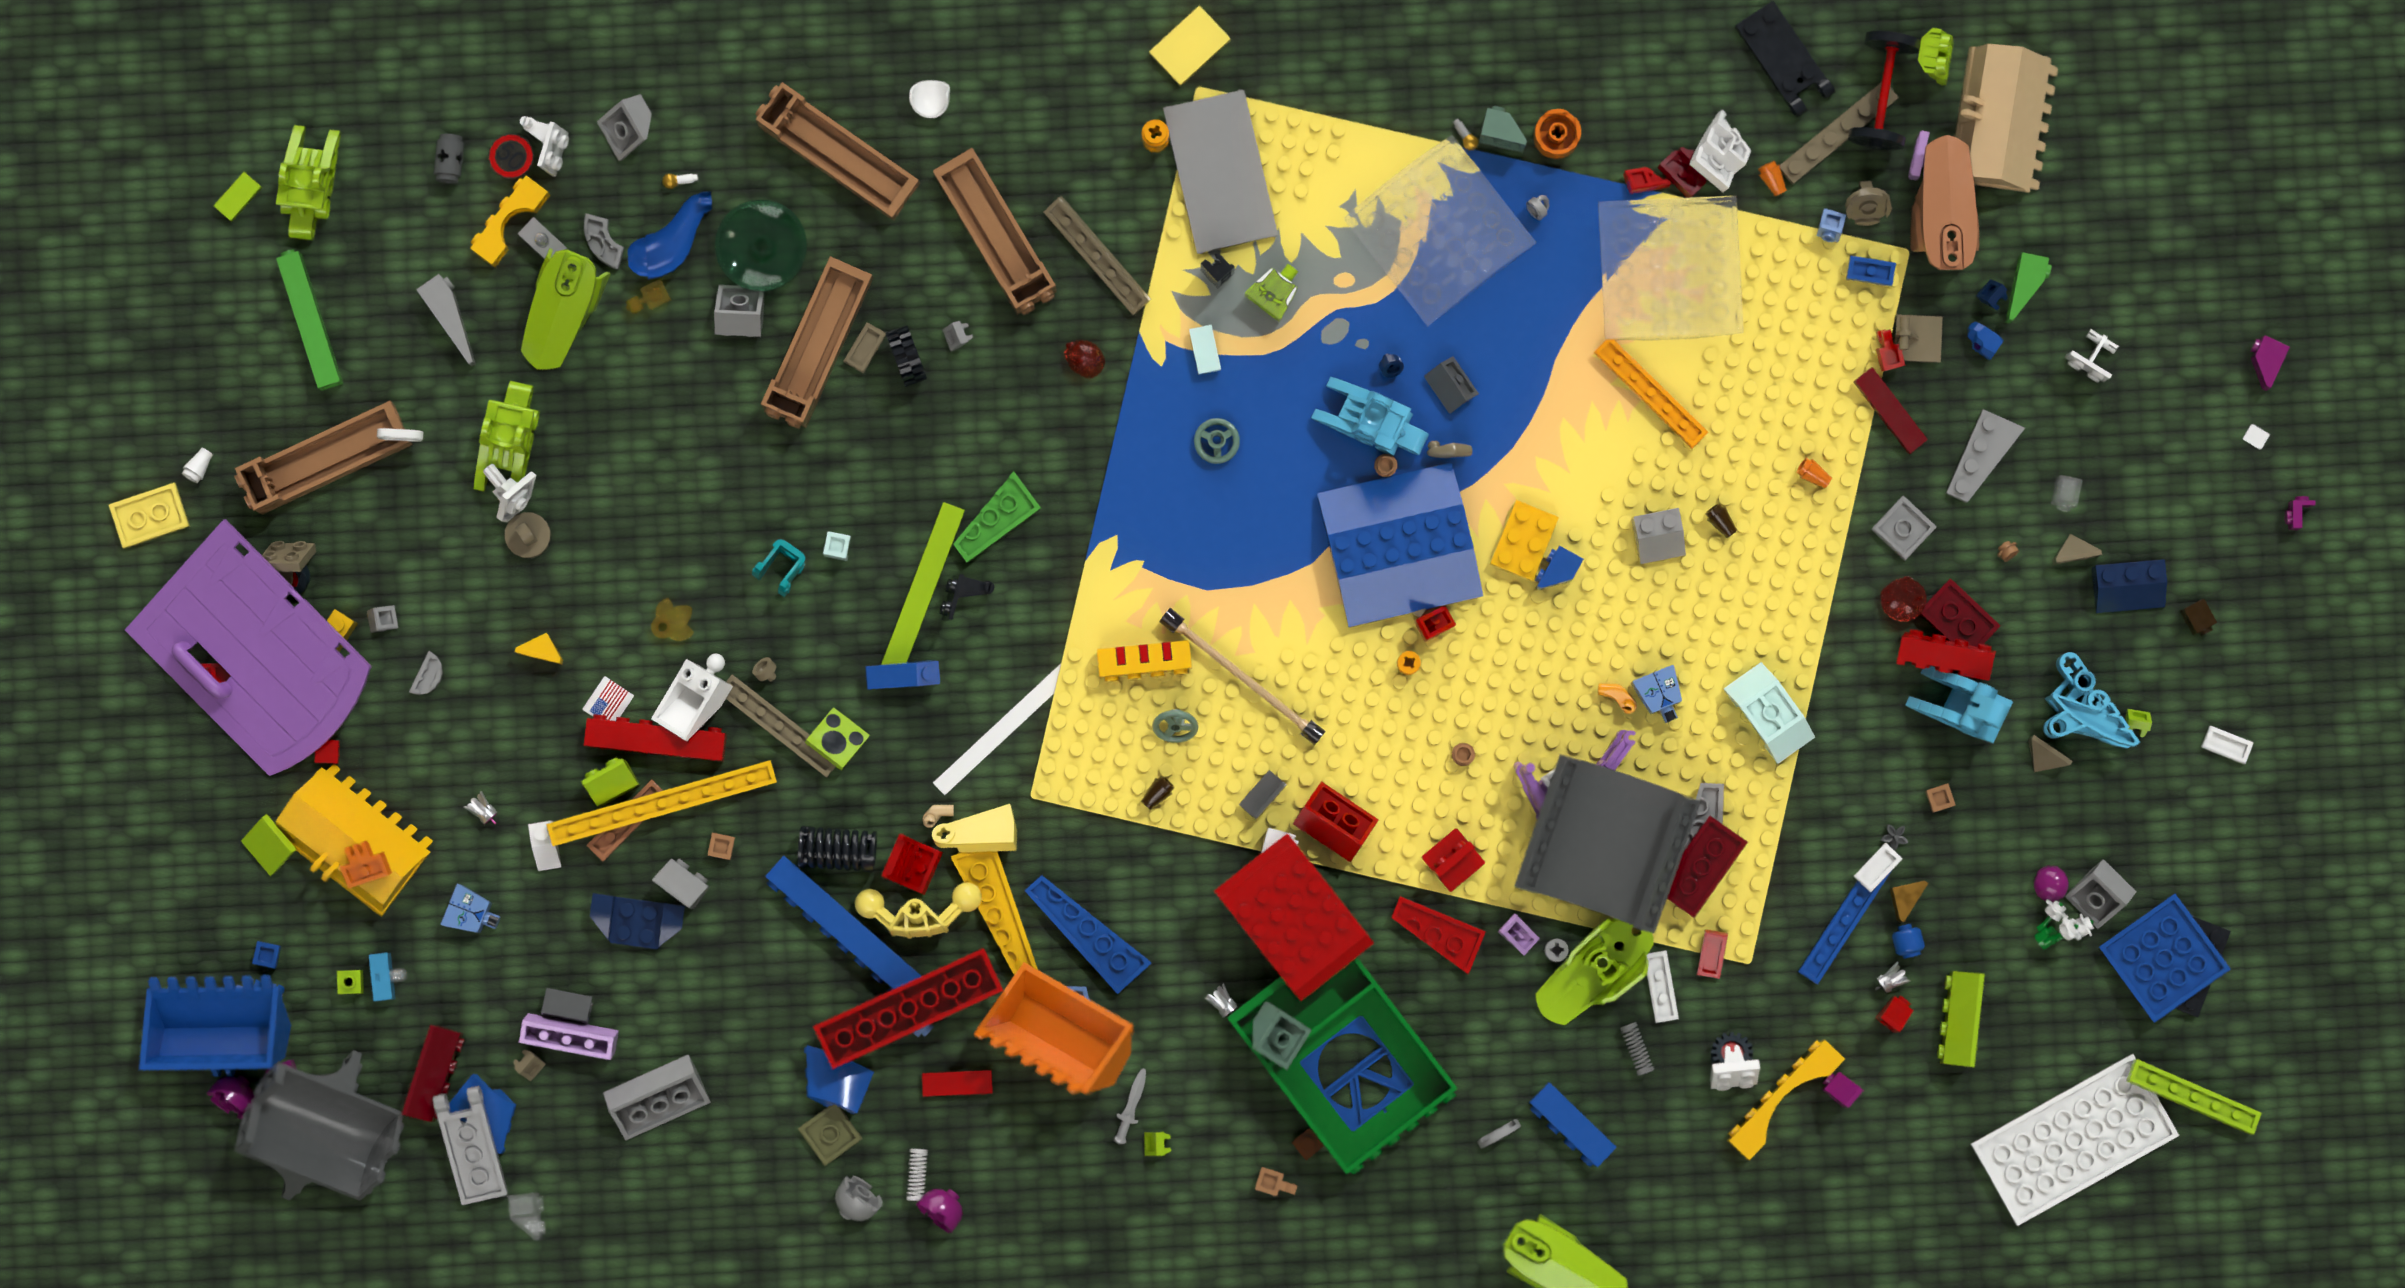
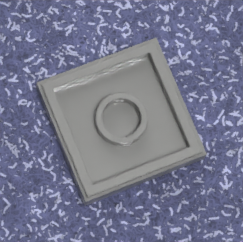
(1903, 528)

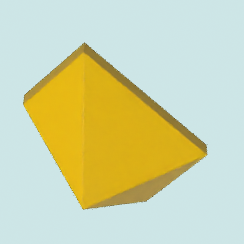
(540, 648)

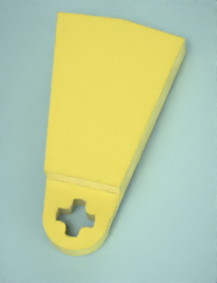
(981, 832)

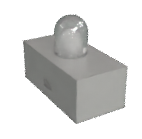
(540, 238)

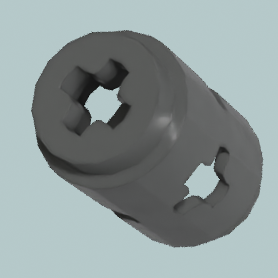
(447, 148)

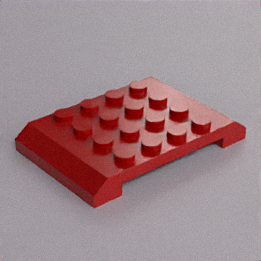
(1294, 916)

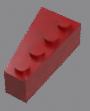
(1946, 655)

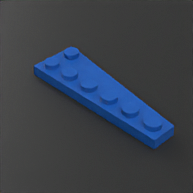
(1097, 943)

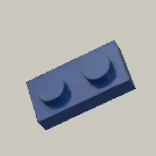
(1870, 271)

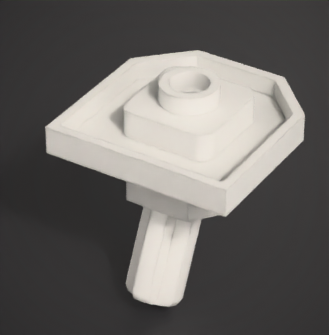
(512, 495)

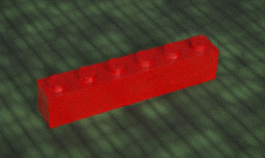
(653, 739)

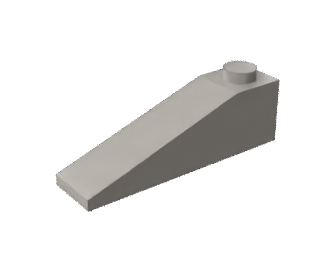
(443, 304)

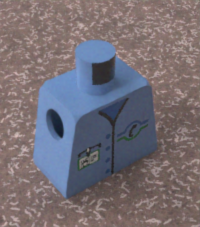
(1659, 692)
(469, 911)

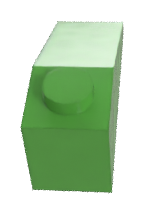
(2028, 277)

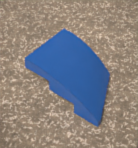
(838, 1086)
(497, 1106)

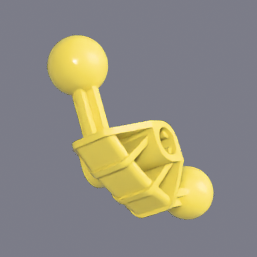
(915, 917)

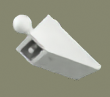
(687, 702)

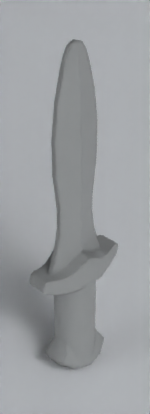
(1128, 1114)

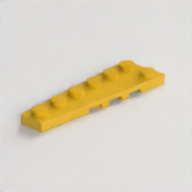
(997, 905)

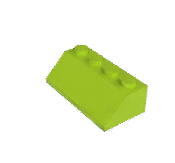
(1961, 1018)

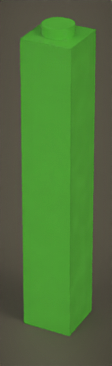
(309, 320)

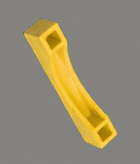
(1752, 1133)

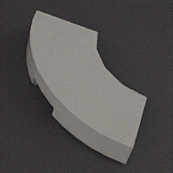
(600, 241)

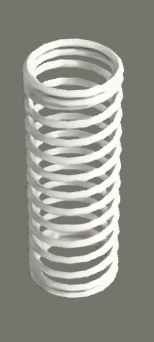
(920, 1152)

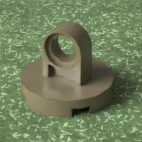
(1868, 204)
(527, 535)

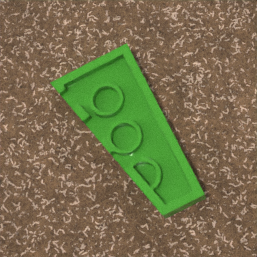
(1002, 514)

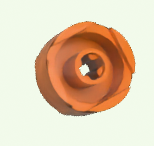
(1566, 125)

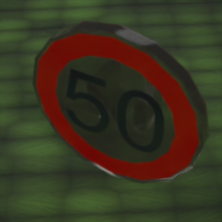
(511, 156)

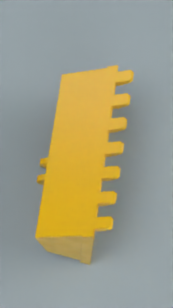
(330, 817)

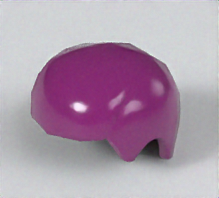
(2051, 883)

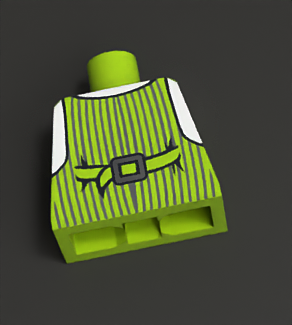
(1274, 291)

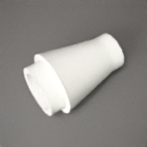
(197, 466)

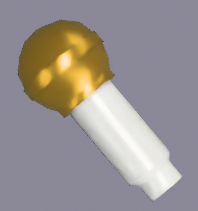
(671, 181)

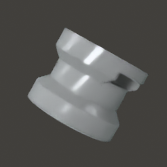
(1555, 953)

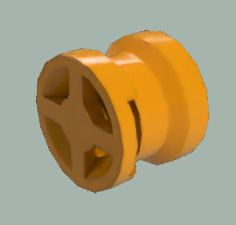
(1408, 663)

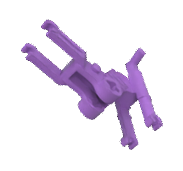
(1610, 759)

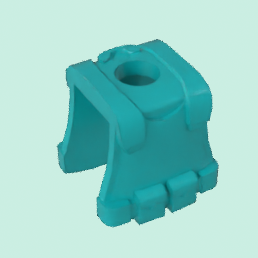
(790, 552)

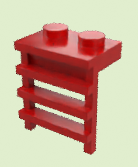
(912, 864)

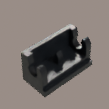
(1219, 272)

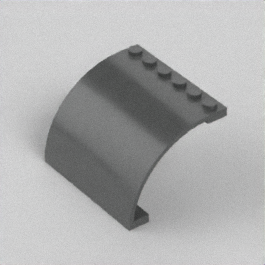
(1607, 842)

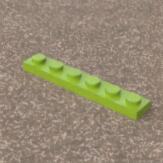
(2193, 1097)

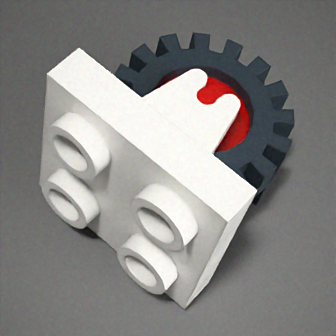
(1733, 1063)

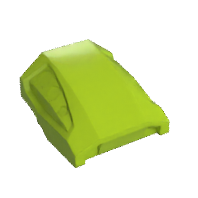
(1936, 54)

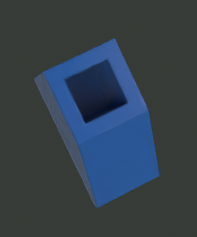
(1560, 570)

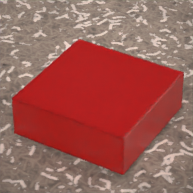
(328, 752)

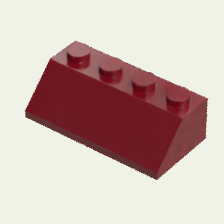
(433, 1072)

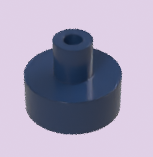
(1391, 365)

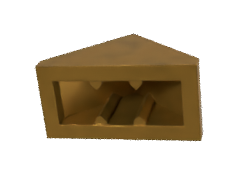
(1905, 898)

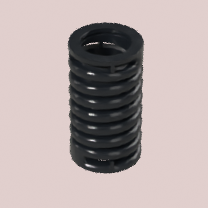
(837, 855)

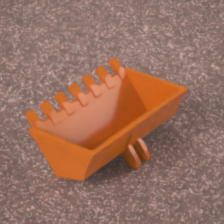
(1058, 1032)

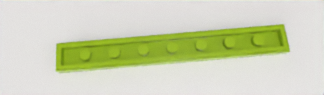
(924, 584)

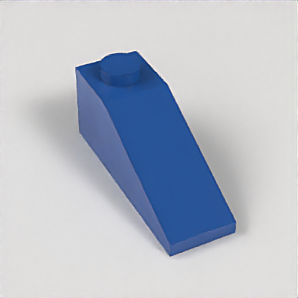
(902, 674)

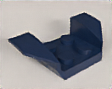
(636, 921)

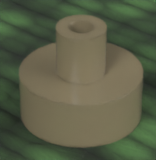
(764, 669)

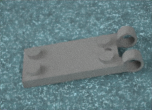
(471, 1149)

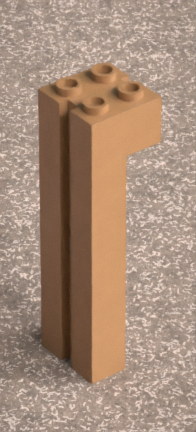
(836, 151)
(995, 232)
(817, 343)
(319, 459)

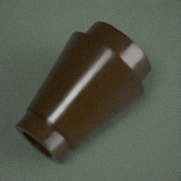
(1721, 520)
(1158, 791)

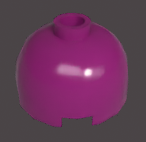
(231, 1094)
(942, 1208)

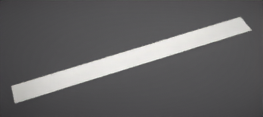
(998, 733)

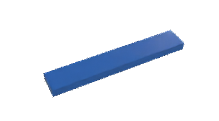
(1838, 931)

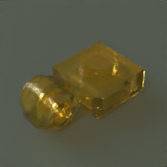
(653, 295)

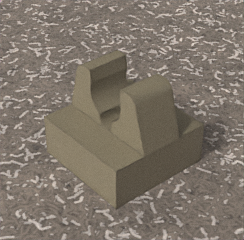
(529, 1065)

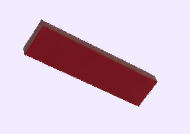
(1890, 410)

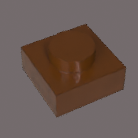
(1307, 1144)

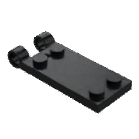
(1782, 56)

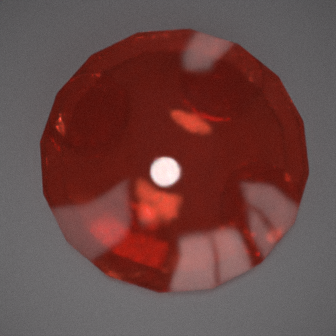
(1903, 599)

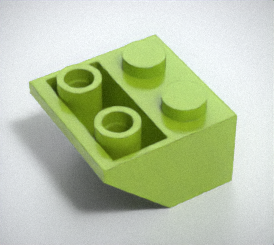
(610, 782)

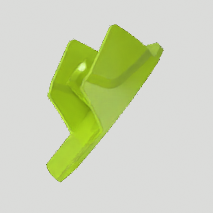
(560, 310)
(1595, 971)
(1562, 1262)

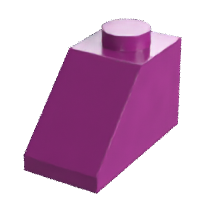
(2267, 359)
(1841, 1089)

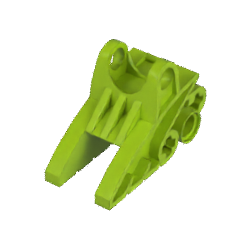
(307, 182)
(507, 434)

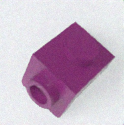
(2293, 516)

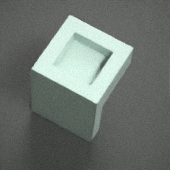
(837, 546)

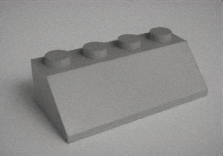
(656, 1097)

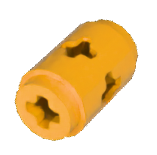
(1150, 129)

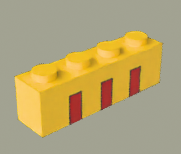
(1144, 659)

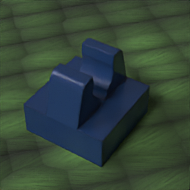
(1992, 293)

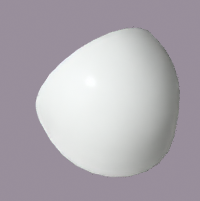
(930, 98)

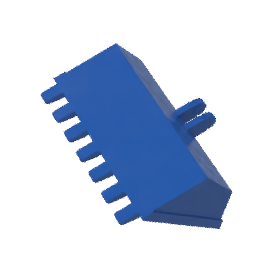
(214, 1026)

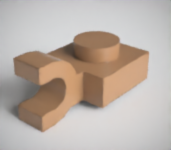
(1271, 1182)

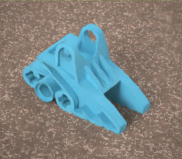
(1373, 420)
(1969, 708)
(2088, 720)

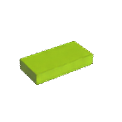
(237, 196)

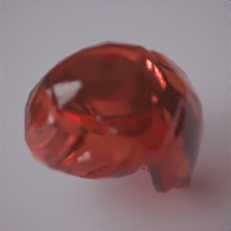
(1084, 358)

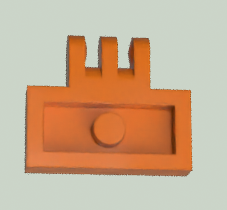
(364, 865)

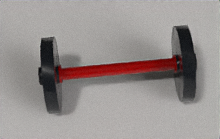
(1893, 44)

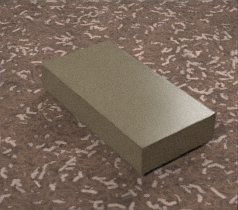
(865, 347)

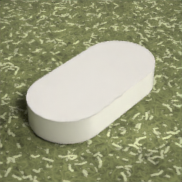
(400, 434)

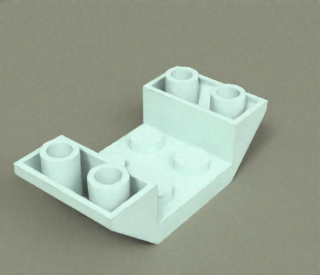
(1770, 712)

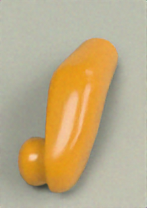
(1620, 695)

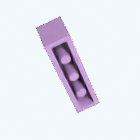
(568, 1036)

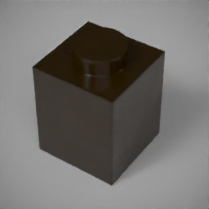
(2198, 617)

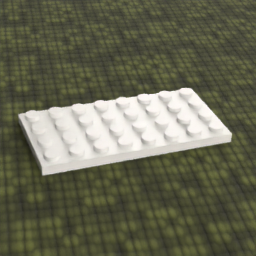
(2073, 1141)

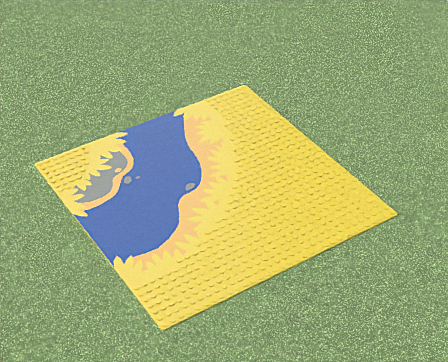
(1552, 427)

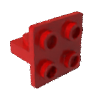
(1453, 859)

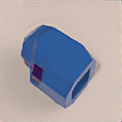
(1983, 340)

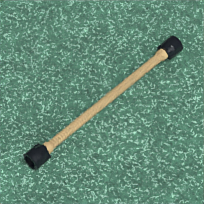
(1174, 622)

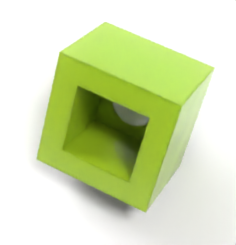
(357, 986)

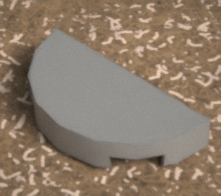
(428, 675)
(1499, 1133)

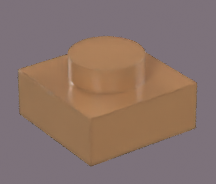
(1940, 798)
(721, 846)

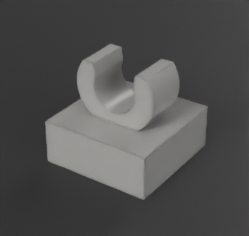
(955, 335)

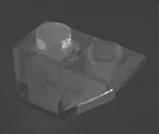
(525, 1213)

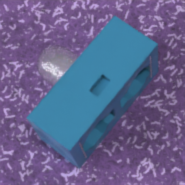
(384, 976)

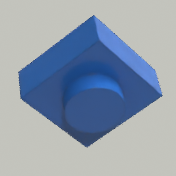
(266, 954)

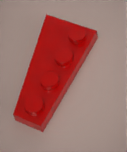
(1444, 934)

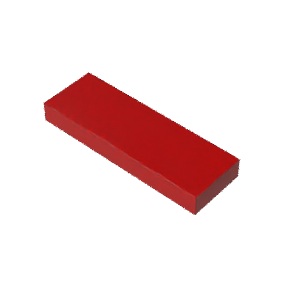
(957, 1083)

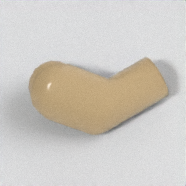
(935, 812)

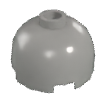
(856, 1200)

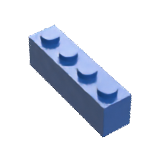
(1572, 1124)

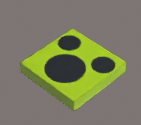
(837, 739)

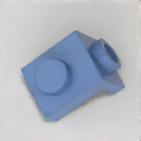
(1831, 225)

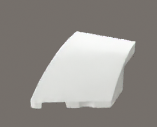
(1720, 153)

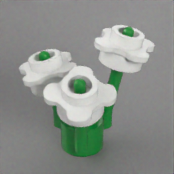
(2068, 929)

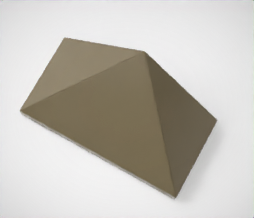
(2074, 550)
(2044, 756)

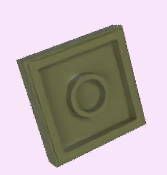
(830, 1133)

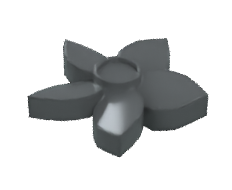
(1894, 836)

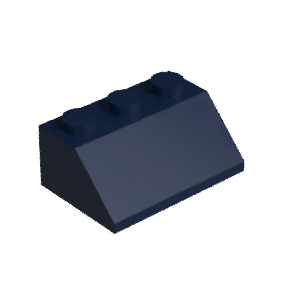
(2129, 586)

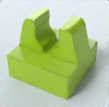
(2139, 720)
(1155, 1143)

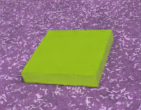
(268, 845)

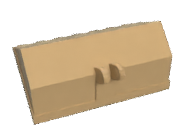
(2004, 114)

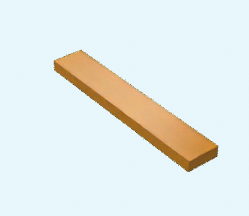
(1651, 392)

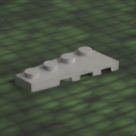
(1984, 450)

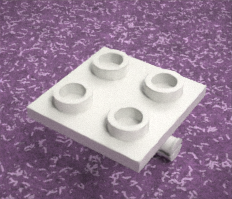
(554, 140)
(2094, 372)

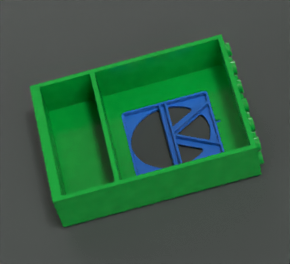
(1340, 1006)

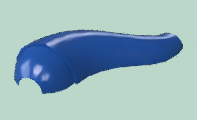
(669, 247)

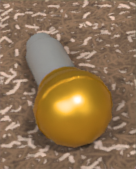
(1469, 141)

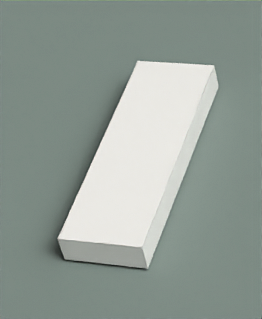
(1661, 987)

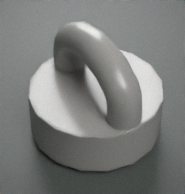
(1536, 208)

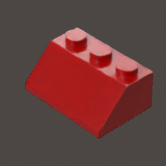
(1335, 821)

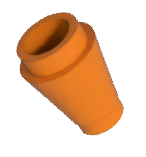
(1772, 177)
(1814, 473)

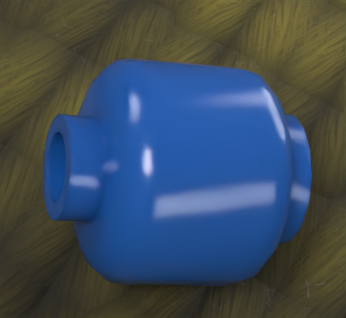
(1908, 941)

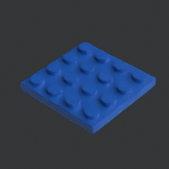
(2164, 958)

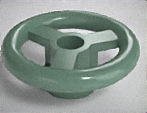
(1232, 431)
(1176, 723)

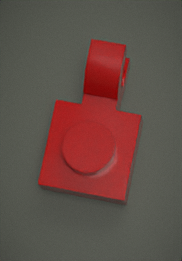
(1889, 354)

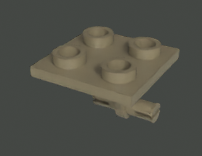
(1919, 337)

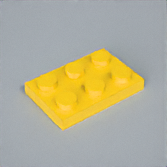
(1524, 540)

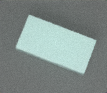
(1205, 349)

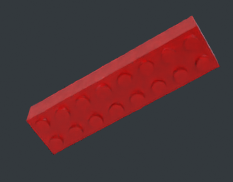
(908, 1008)

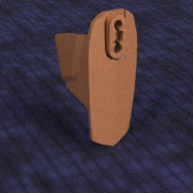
(1946, 205)

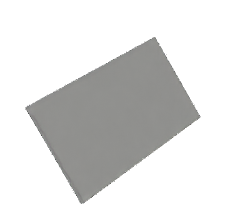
(1220, 171)

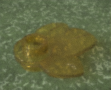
(674, 618)

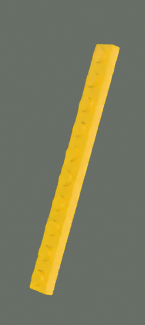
(661, 803)

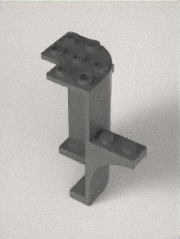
(320, 1130)

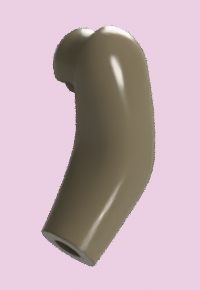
(1448, 450)

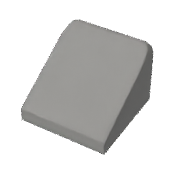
(382, 619)

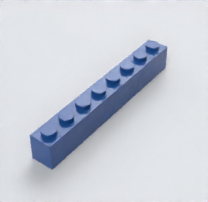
(841, 924)

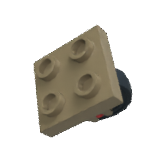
(291, 562)

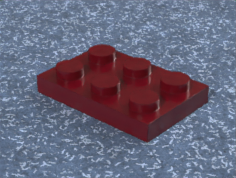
(1959, 616)

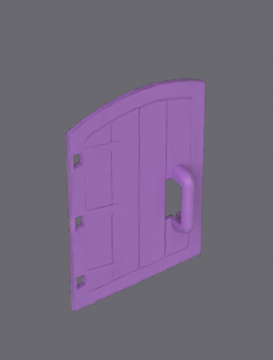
(285, 672)

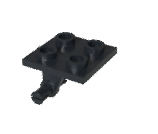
(962, 587)

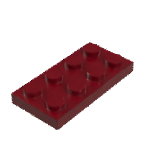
(1704, 865)

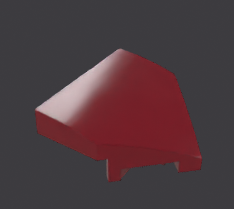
(1681, 173)

